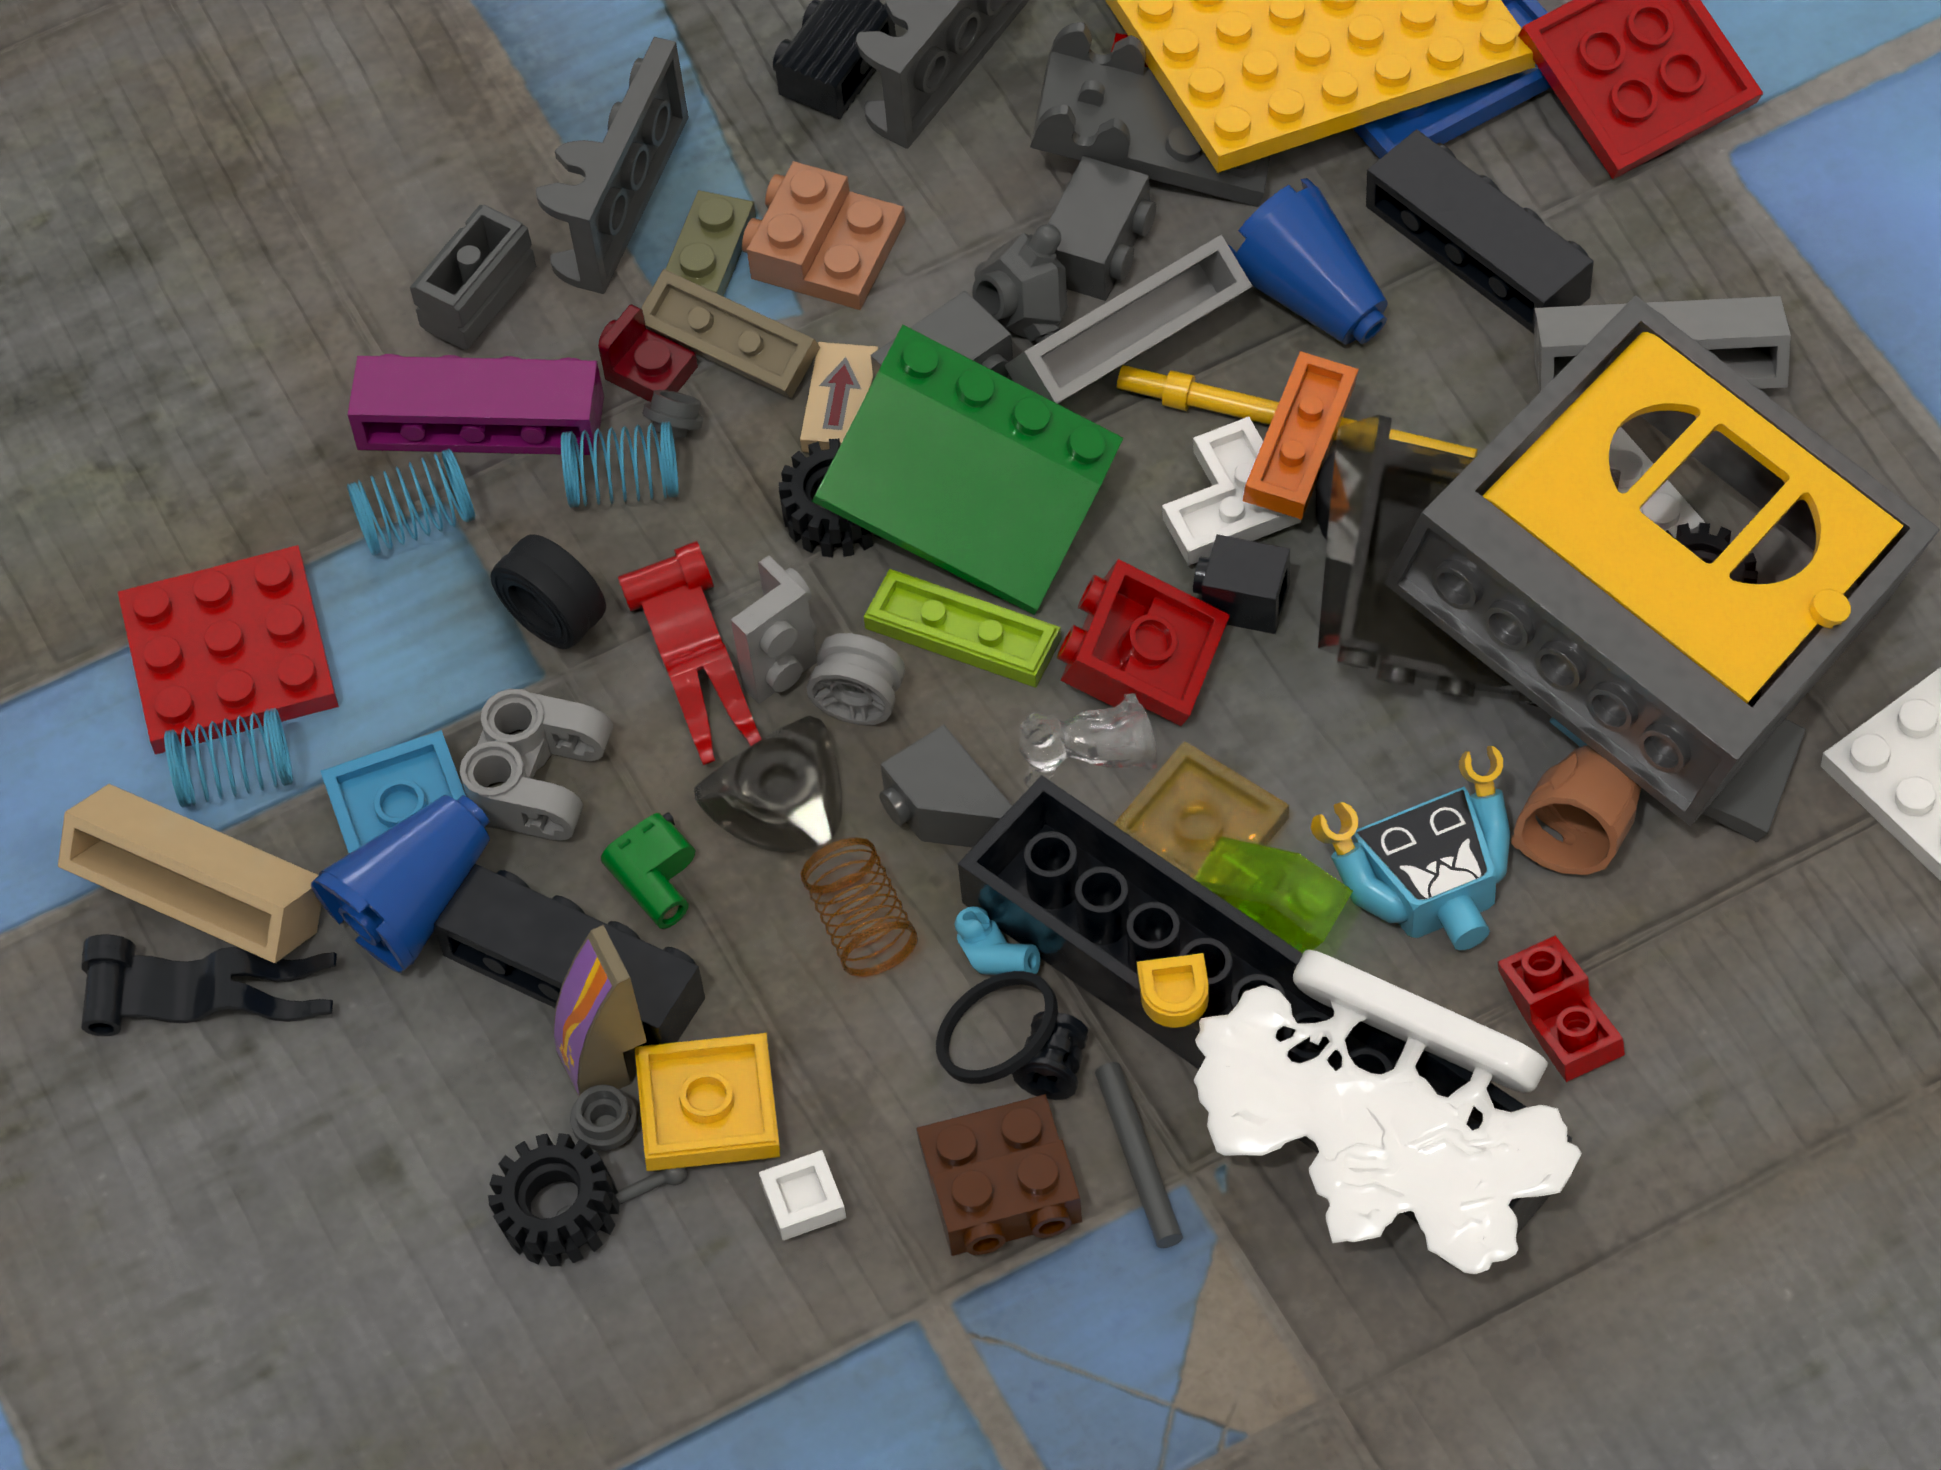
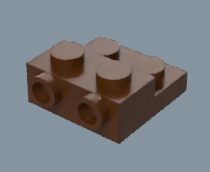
(1000, 1176)

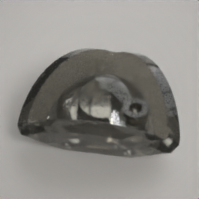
(779, 790)

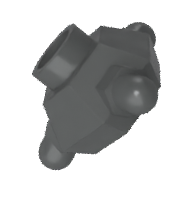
(1025, 284)

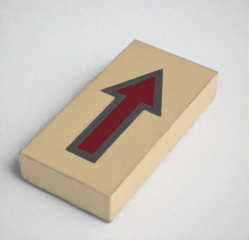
(836, 392)

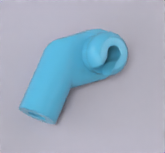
(988, 948)

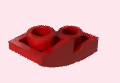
(1559, 1008)

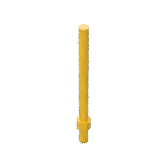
(1181, 391)

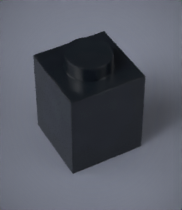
(1245, 581)

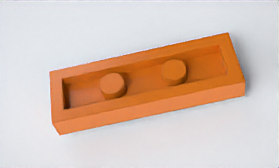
(1300, 435)

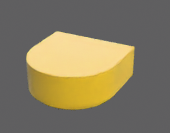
(1174, 989)

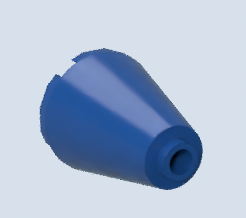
(1310, 265)
(404, 878)

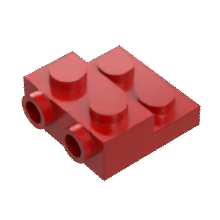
(1142, 642)

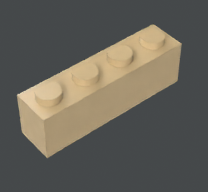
(190, 872)

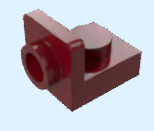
(642, 359)

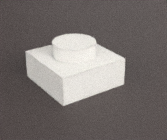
(802, 1195)

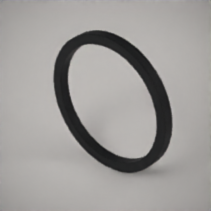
(1023, 1056)

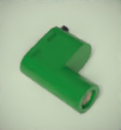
(646, 861)

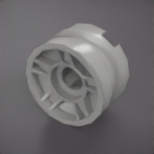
(856, 679)

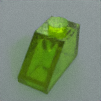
(1275, 890)

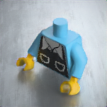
(1430, 861)

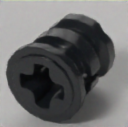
(1056, 1061)

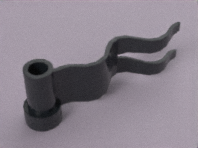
(186, 991)

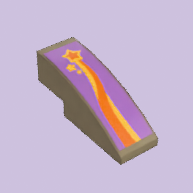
(597, 1016)

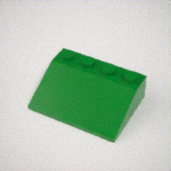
(968, 469)

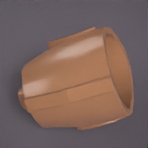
(1587, 805)

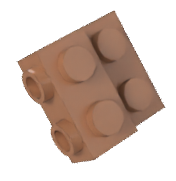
(821, 236)

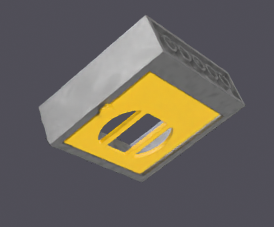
(1610, 614)

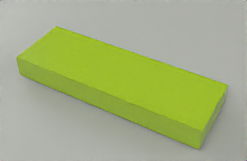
(962, 628)

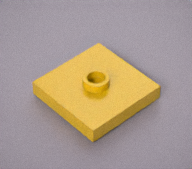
(706, 1102)

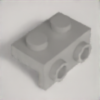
(775, 633)

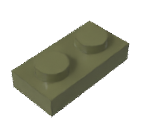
(711, 240)

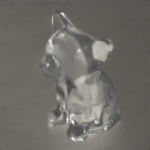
(1100, 737)

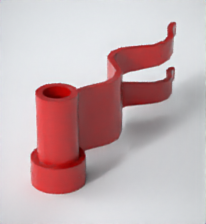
(689, 640)

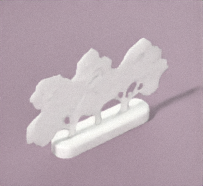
(1386, 1136)

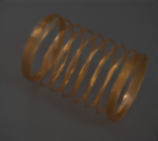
(874, 929)

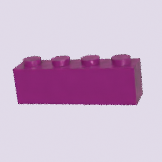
(474, 404)

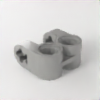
(549, 728)

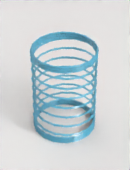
(666, 457)
(365, 513)
(178, 764)

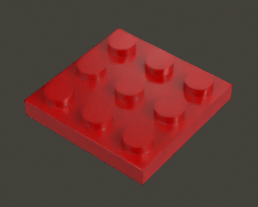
(1639, 74)
(227, 646)

